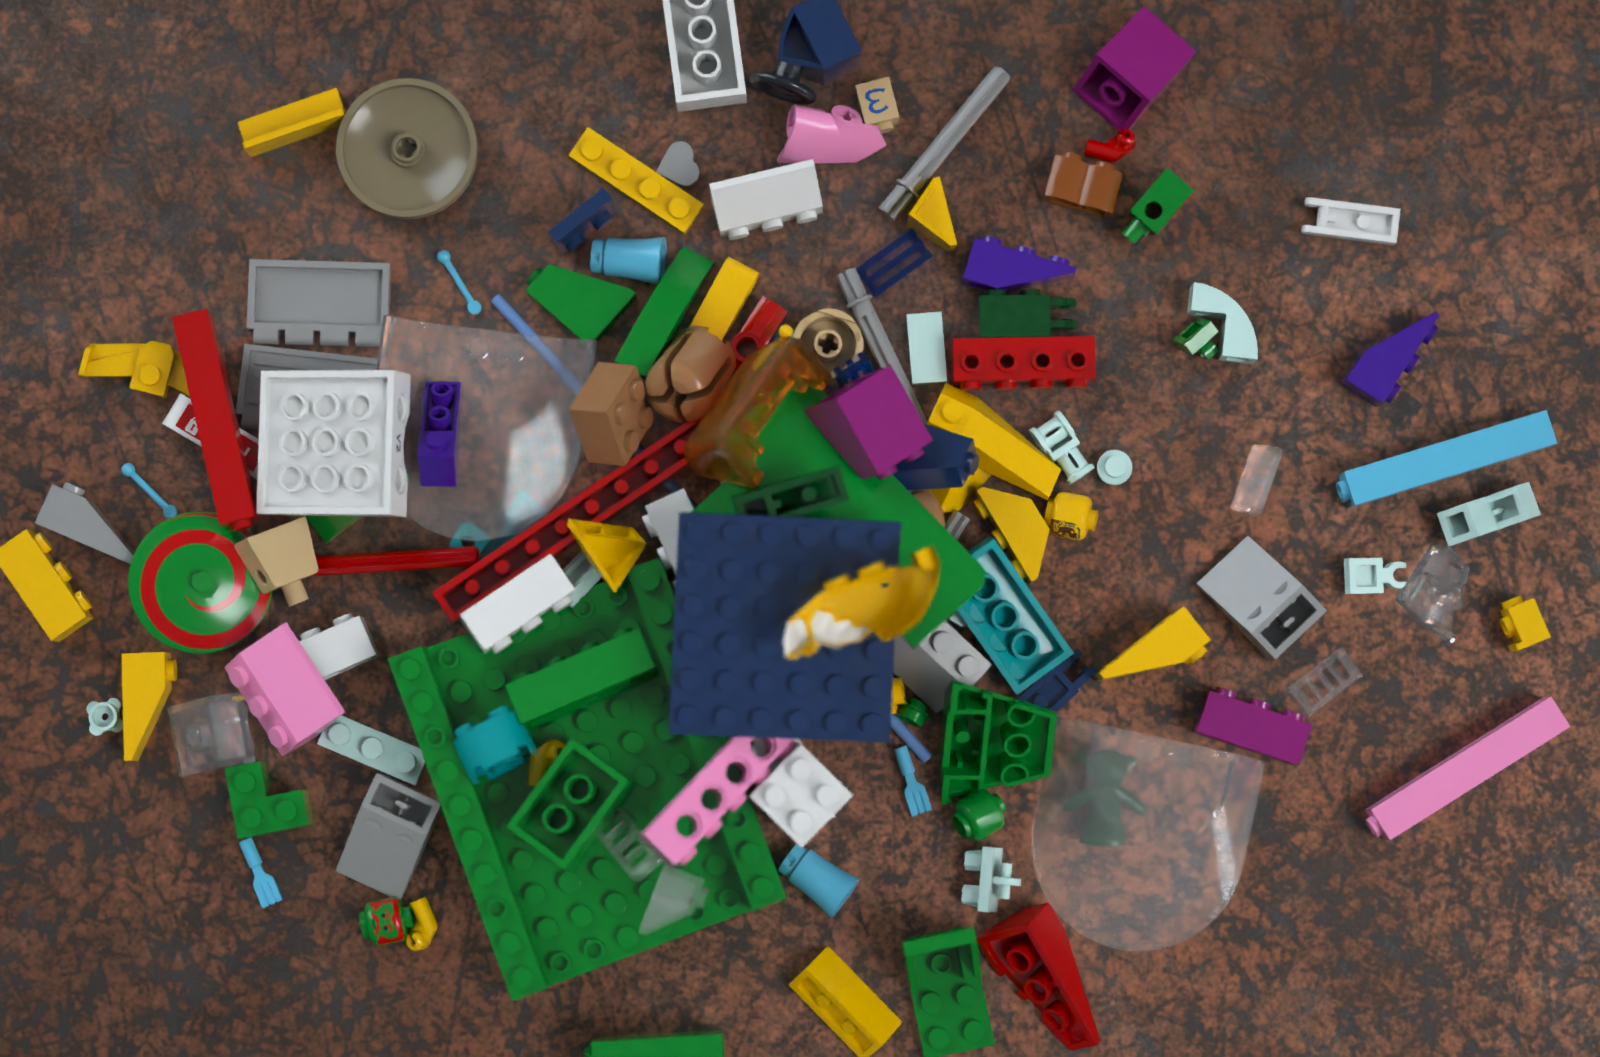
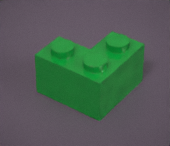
(257, 809)

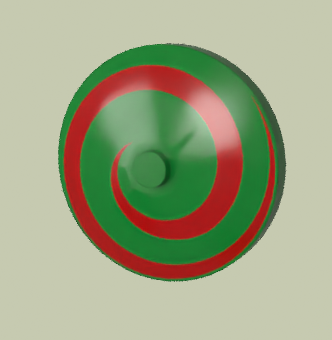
(194, 585)

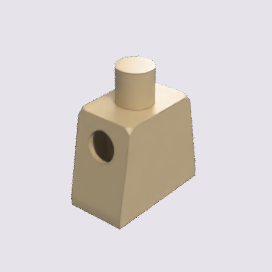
(281, 559)

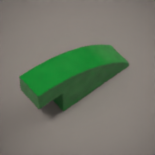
(665, 311)

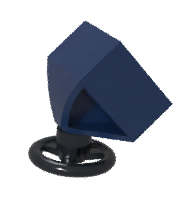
(811, 45)

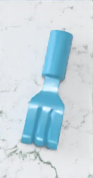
(914, 791)
(264, 883)

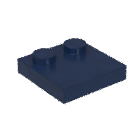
(592, 214)

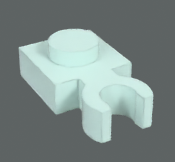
(1368, 575)

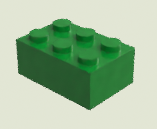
(570, 805)

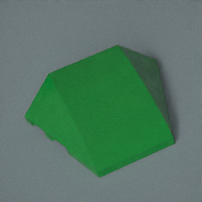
(991, 741)

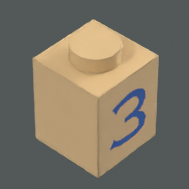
(877, 104)

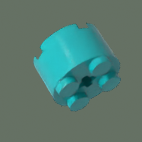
(493, 745)

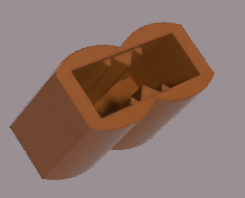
(1082, 185)

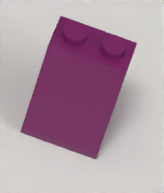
(1133, 69)
(872, 424)

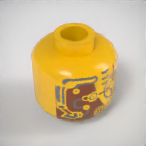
(1070, 516)

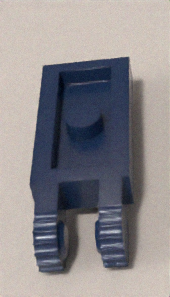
(1055, 688)

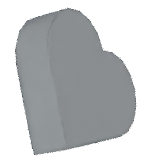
(679, 166)

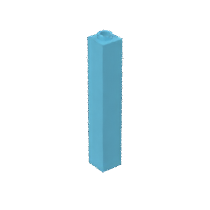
(1446, 459)

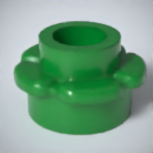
(913, 712)

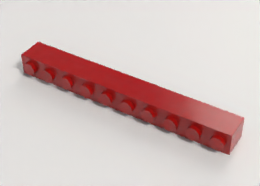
(551, 534)

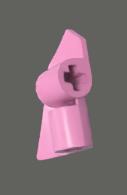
(829, 136)

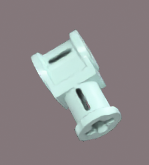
(1061, 447)

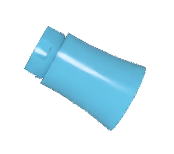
(630, 258)
(818, 879)

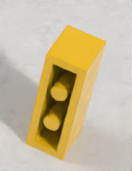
(44, 585)

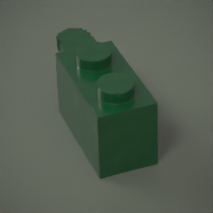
(1021, 314)

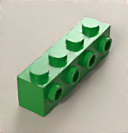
(581, 679)

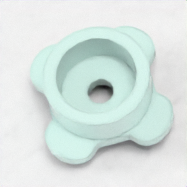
(96, 711)

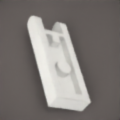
(1353, 221)

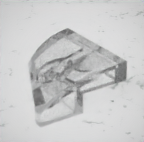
(1436, 590)

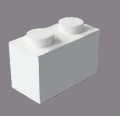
(340, 646)

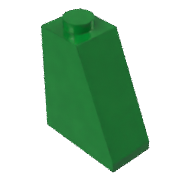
(578, 301)

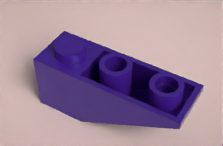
(1008, 269)
(1380, 366)
(440, 435)

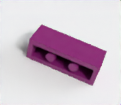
(1253, 726)

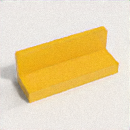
(292, 122)
(845, 1003)

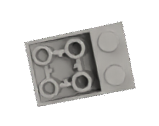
(1261, 598)
(389, 836)

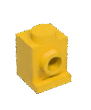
(1522, 623)

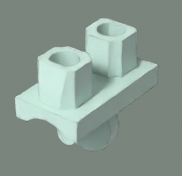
(994, 879)

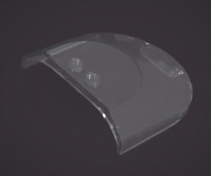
(513, 422)
(1141, 834)

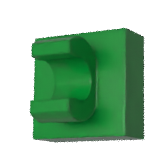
(1197, 338)

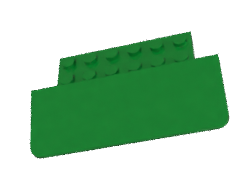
(798, 448)

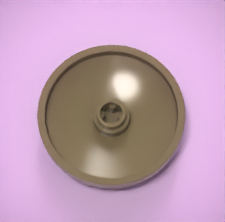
(407, 148)

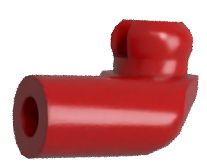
(1112, 150)

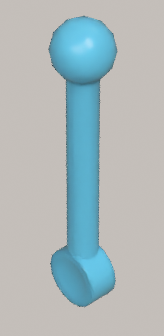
(474, 306)
(168, 510)

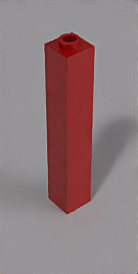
(216, 419)

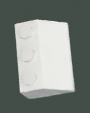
(766, 199)
(518, 605)

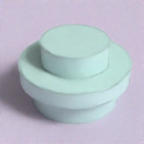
(1114, 467)

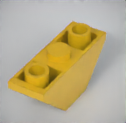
(1017, 528)

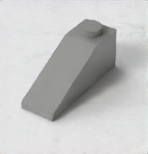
(82, 521)

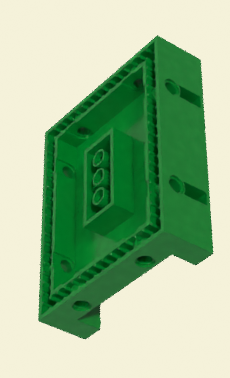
(536, 914)

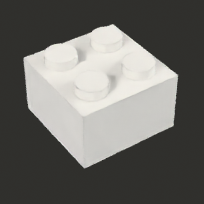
(801, 795)

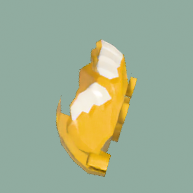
(857, 608)

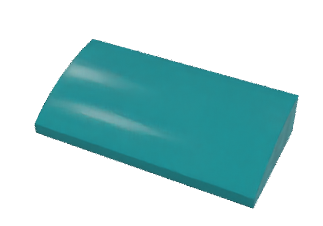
(1012, 621)

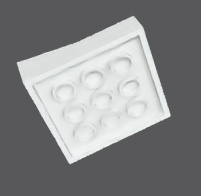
(333, 443)

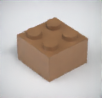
(611, 413)

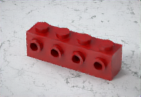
(1023, 361)

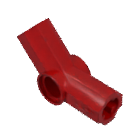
(759, 326)

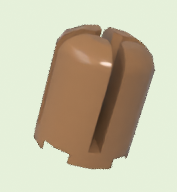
(690, 375)

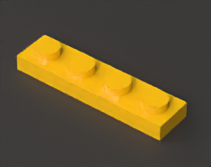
(636, 180)

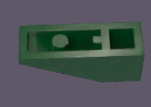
(794, 495)

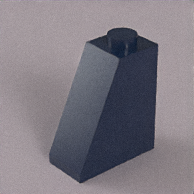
(944, 464)

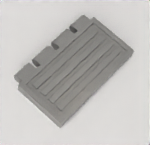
(317, 298)
(267, 358)

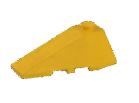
(997, 443)

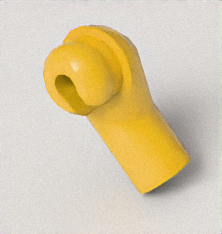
(543, 759)
(424, 927)

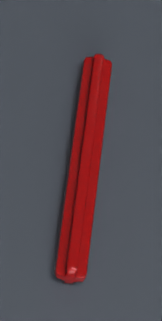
(397, 561)

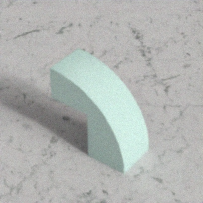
(1237, 334)
(1488, 514)

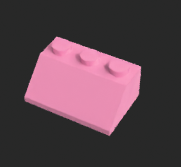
(284, 689)

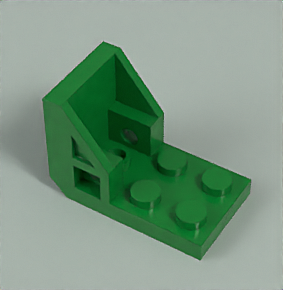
(947, 991)

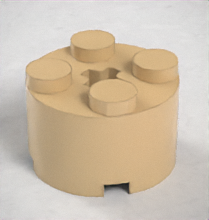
(837, 327)

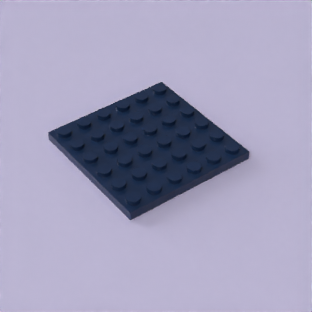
(731, 612)

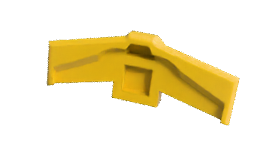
(150, 364)

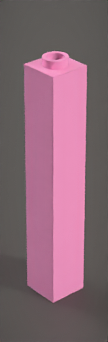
(1466, 769)

